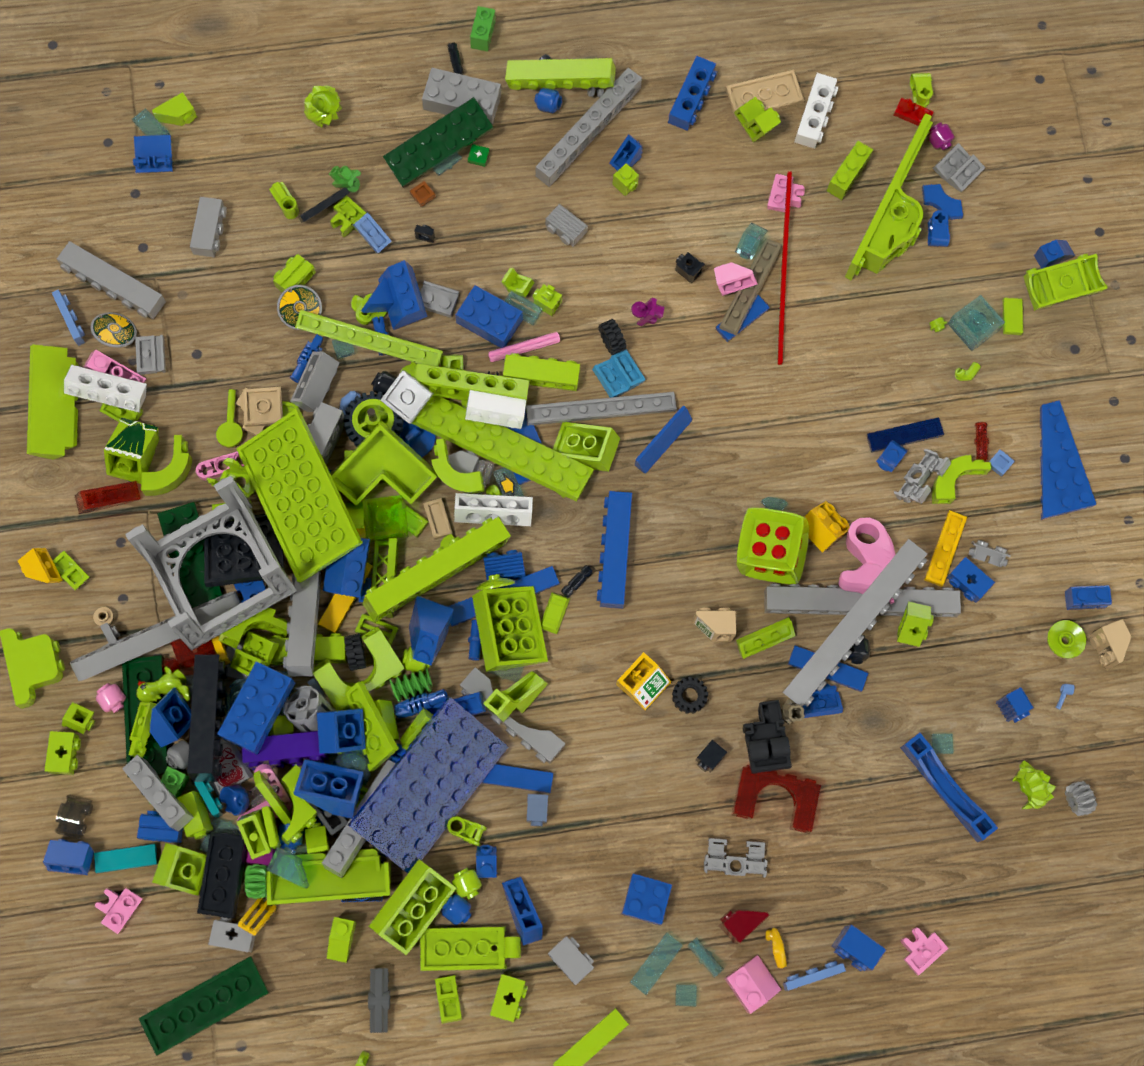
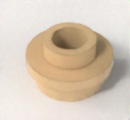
(109, 616)

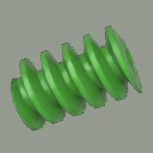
(412, 685)

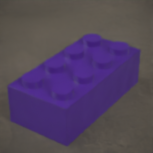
(286, 749)

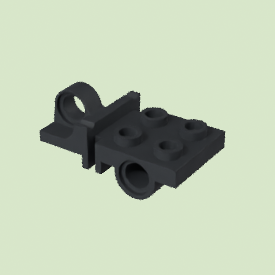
(767, 741)

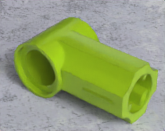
(284, 200)

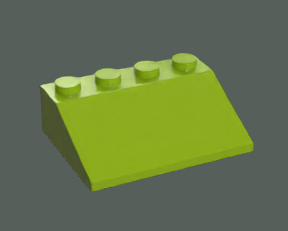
(509, 628)

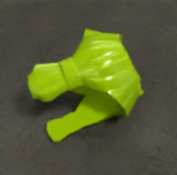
(235, 470)

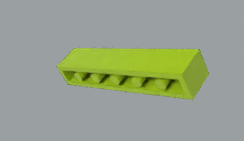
(560, 73)

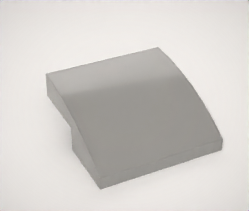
(958, 168)

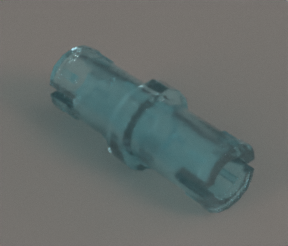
(705, 957)

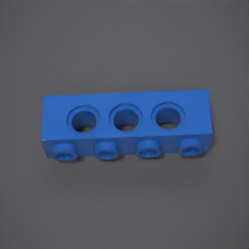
(701, 69)

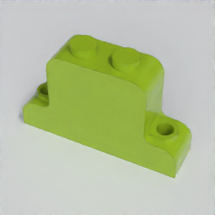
(30, 664)

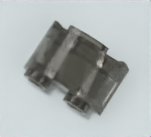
(72, 816)

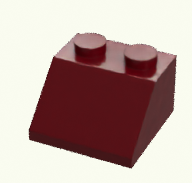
(741, 923)

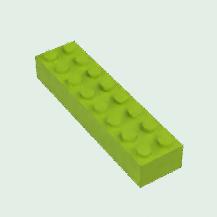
(436, 569)

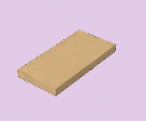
(773, 91)

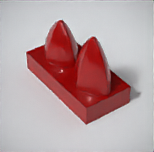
(911, 111)

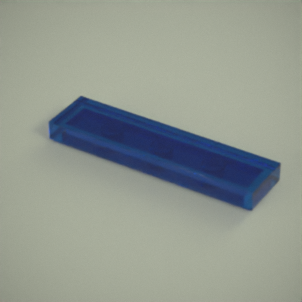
(905, 434)

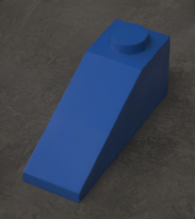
(522, 911)

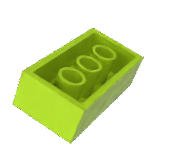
(412, 907)

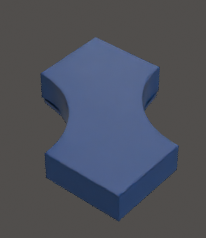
(936, 197)

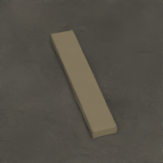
(745, 298)

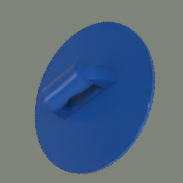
(417, 438)

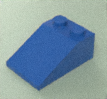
(330, 787)

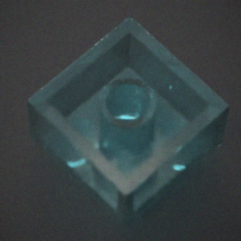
(976, 323)

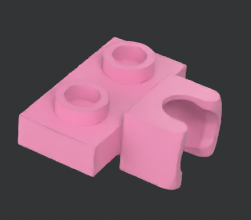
(778, 193)
(118, 908)
(923, 950)

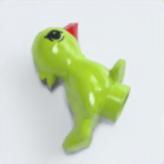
(151, 690)

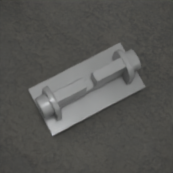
(997, 554)

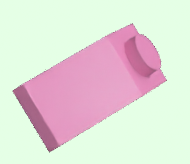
(733, 278)

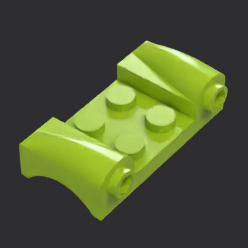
(1064, 281)

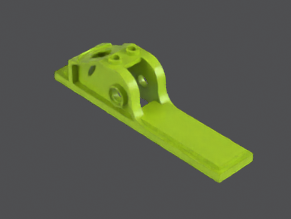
(896, 218)

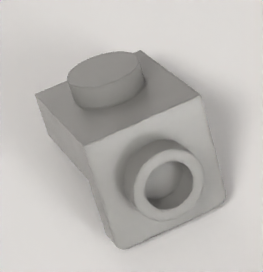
(110, 633)

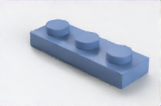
(69, 317)
(813, 975)

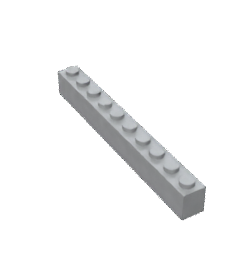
(839, 602)
(856, 621)

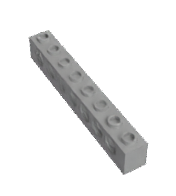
(588, 127)

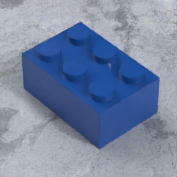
(489, 317)

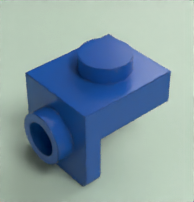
(486, 861)

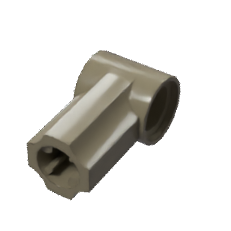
(792, 712)

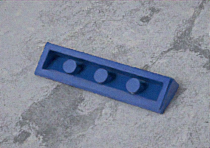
(663, 440)

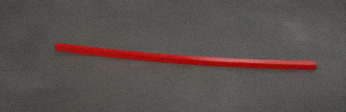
(784, 268)

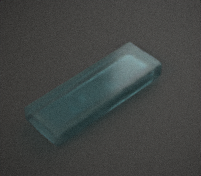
(656, 963)

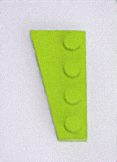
(378, 738)

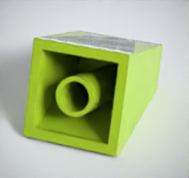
(130, 450)

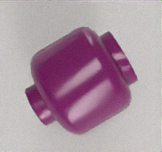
(941, 136)

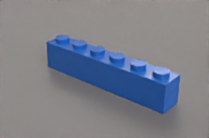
(615, 550)

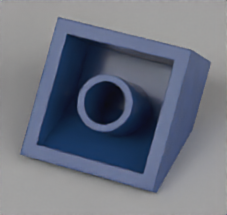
(170, 718)

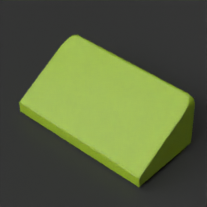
(118, 413)

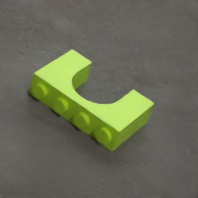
(385, 667)

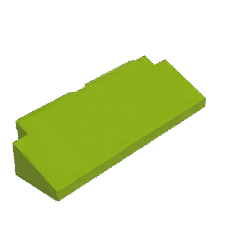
(50, 411)
(363, 879)

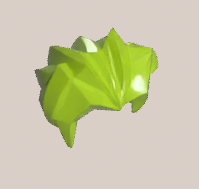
(322, 105)
(1034, 785)

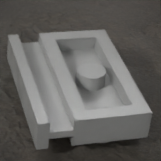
(439, 298)
(150, 354)

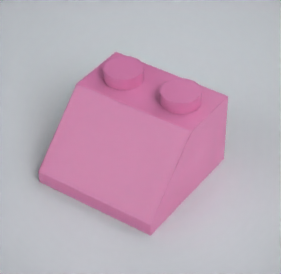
(753, 984)

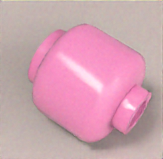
(110, 698)

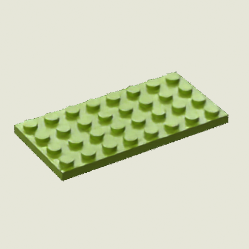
(299, 496)

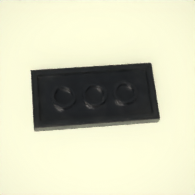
(222, 875)

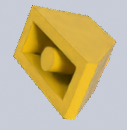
(39, 566)

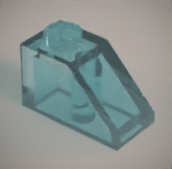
(750, 241)
(288, 866)

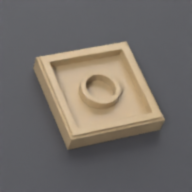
(262, 406)

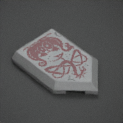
(233, 769)

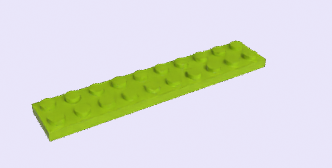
(505, 448)

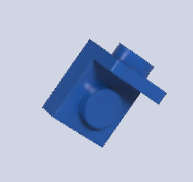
(891, 456)

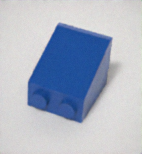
(428, 629)

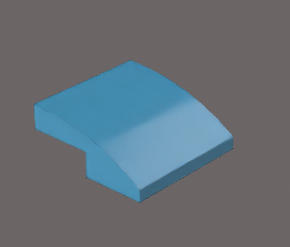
(618, 374)

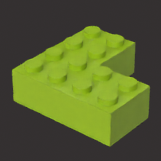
(385, 457)

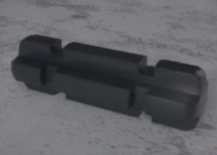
(455, 58)
(576, 581)

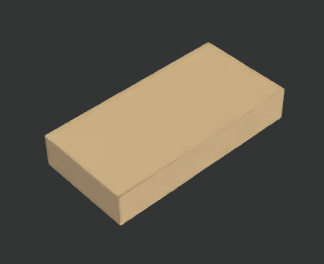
(437, 518)

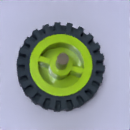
(366, 414)

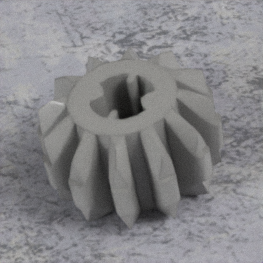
(1080, 798)

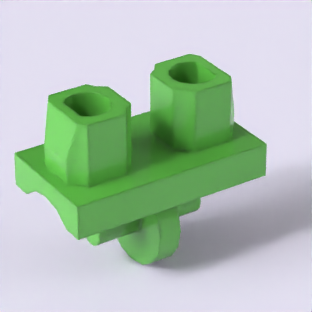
(345, 178)

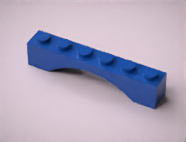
(929, 765)

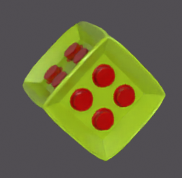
(773, 545)

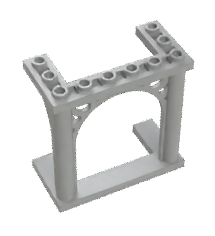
(155, 553)

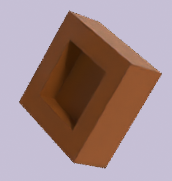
(422, 193)

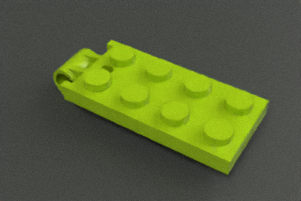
(466, 948)

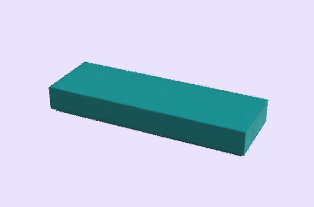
(125, 858)

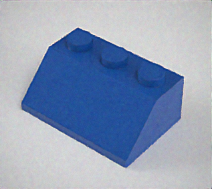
(408, 303)
(348, 572)

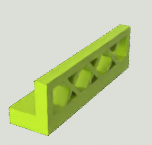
(391, 565)

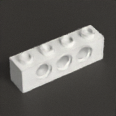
(824, 86)
(105, 388)
(478, 508)

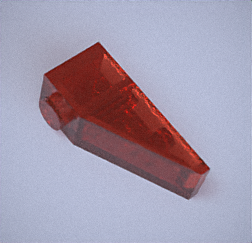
(106, 497)

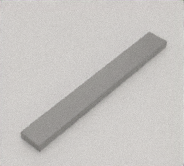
(600, 408)

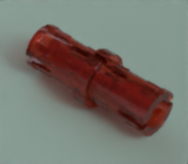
(981, 441)

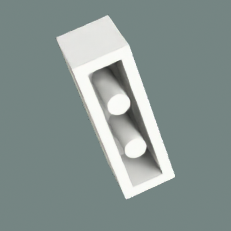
(495, 409)

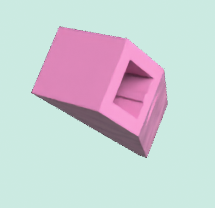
(99, 362)

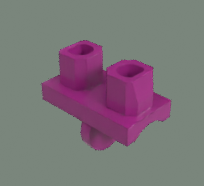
(647, 312)

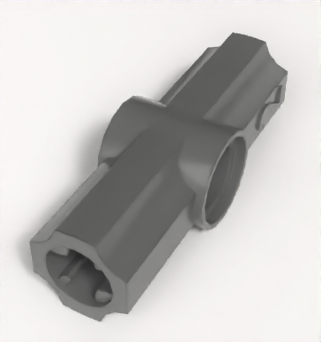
(379, 1000)

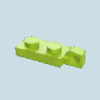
(141, 729)

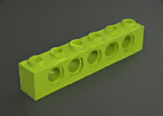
(458, 383)

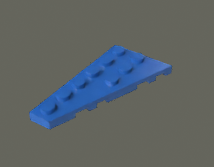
(1062, 472)

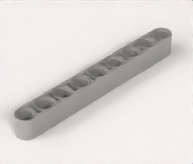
(146, 639)

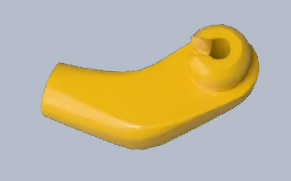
(778, 947)

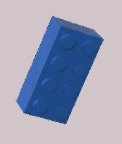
(256, 708)

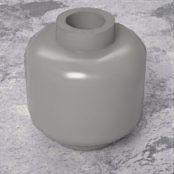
(178, 755)

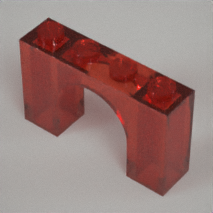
(804, 796)

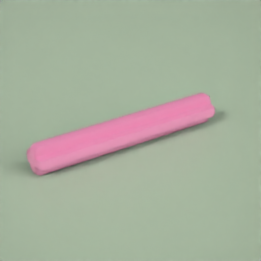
(524, 346)

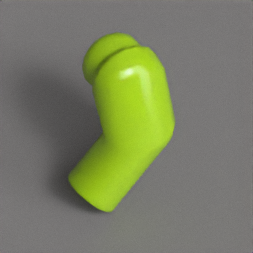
(965, 375)

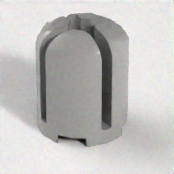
(303, 708)

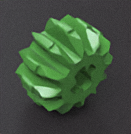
(256, 881)

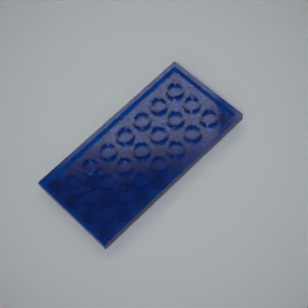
(428, 785)

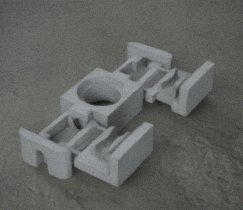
(930, 462)
(752, 865)

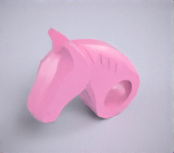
(872, 556)

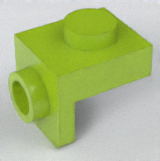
(517, 283)

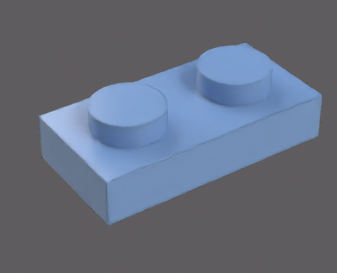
(372, 233)

